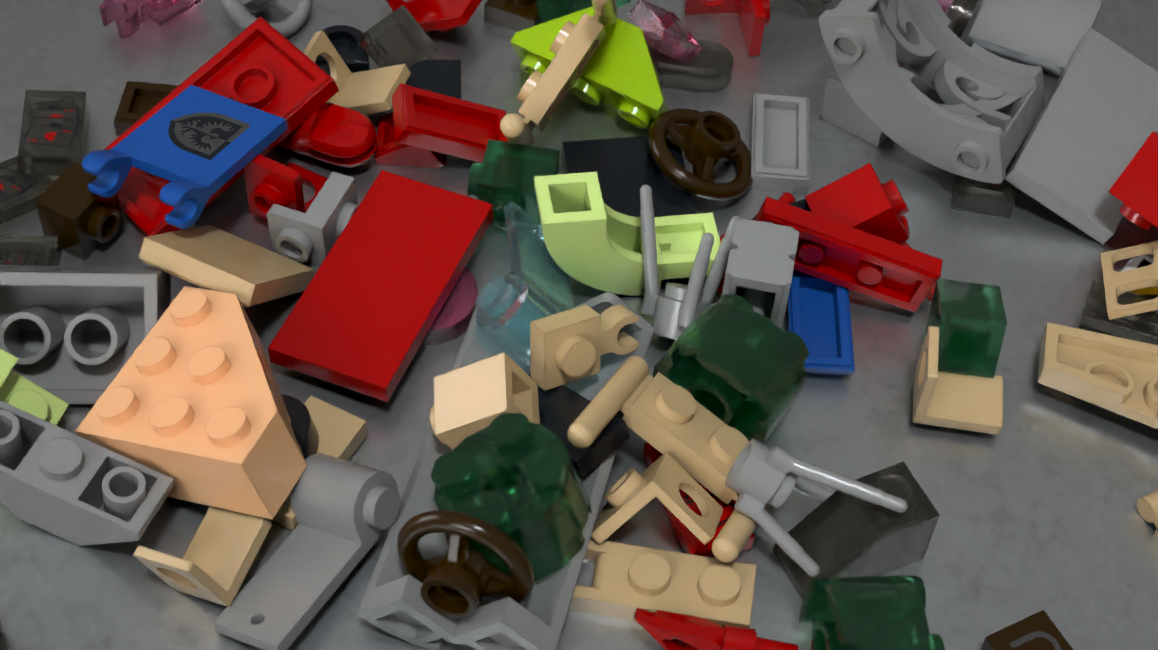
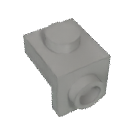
(312, 234)

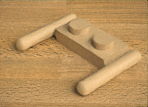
(546, 91)
(677, 425)

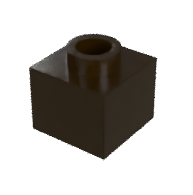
(76, 214)

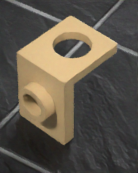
(360, 91)
(954, 398)
(659, 480)
(215, 558)

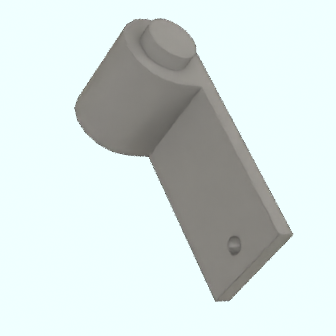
(340, 518)

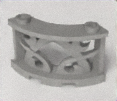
(986, 96)

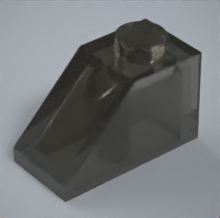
(861, 538)

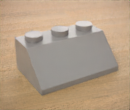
(78, 323)

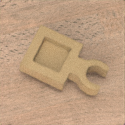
(571, 343)

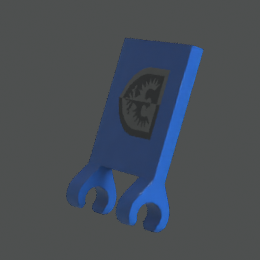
(192, 143)

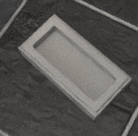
(780, 143)

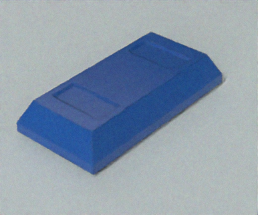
(822, 318)

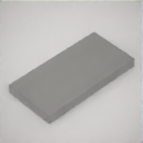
(1089, 135)

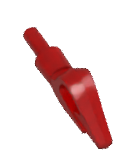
(690, 632)

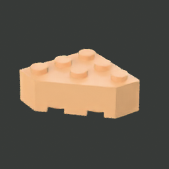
(203, 408)

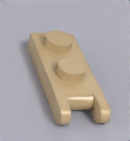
(664, 581)

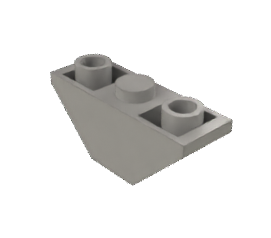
(74, 483)

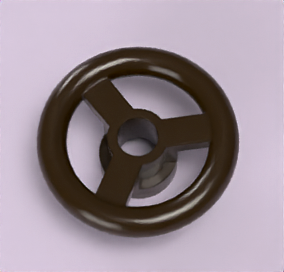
(705, 140)
(462, 577)

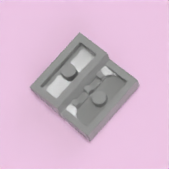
(1034, 30)

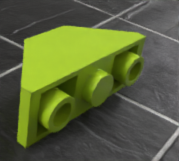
(617, 73)

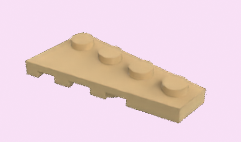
(1102, 370)

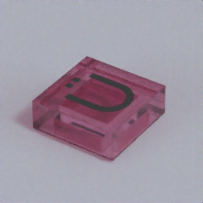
(664, 31)

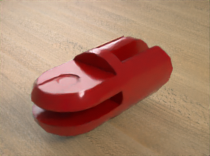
(334, 136)

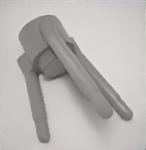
(679, 302)
(771, 474)

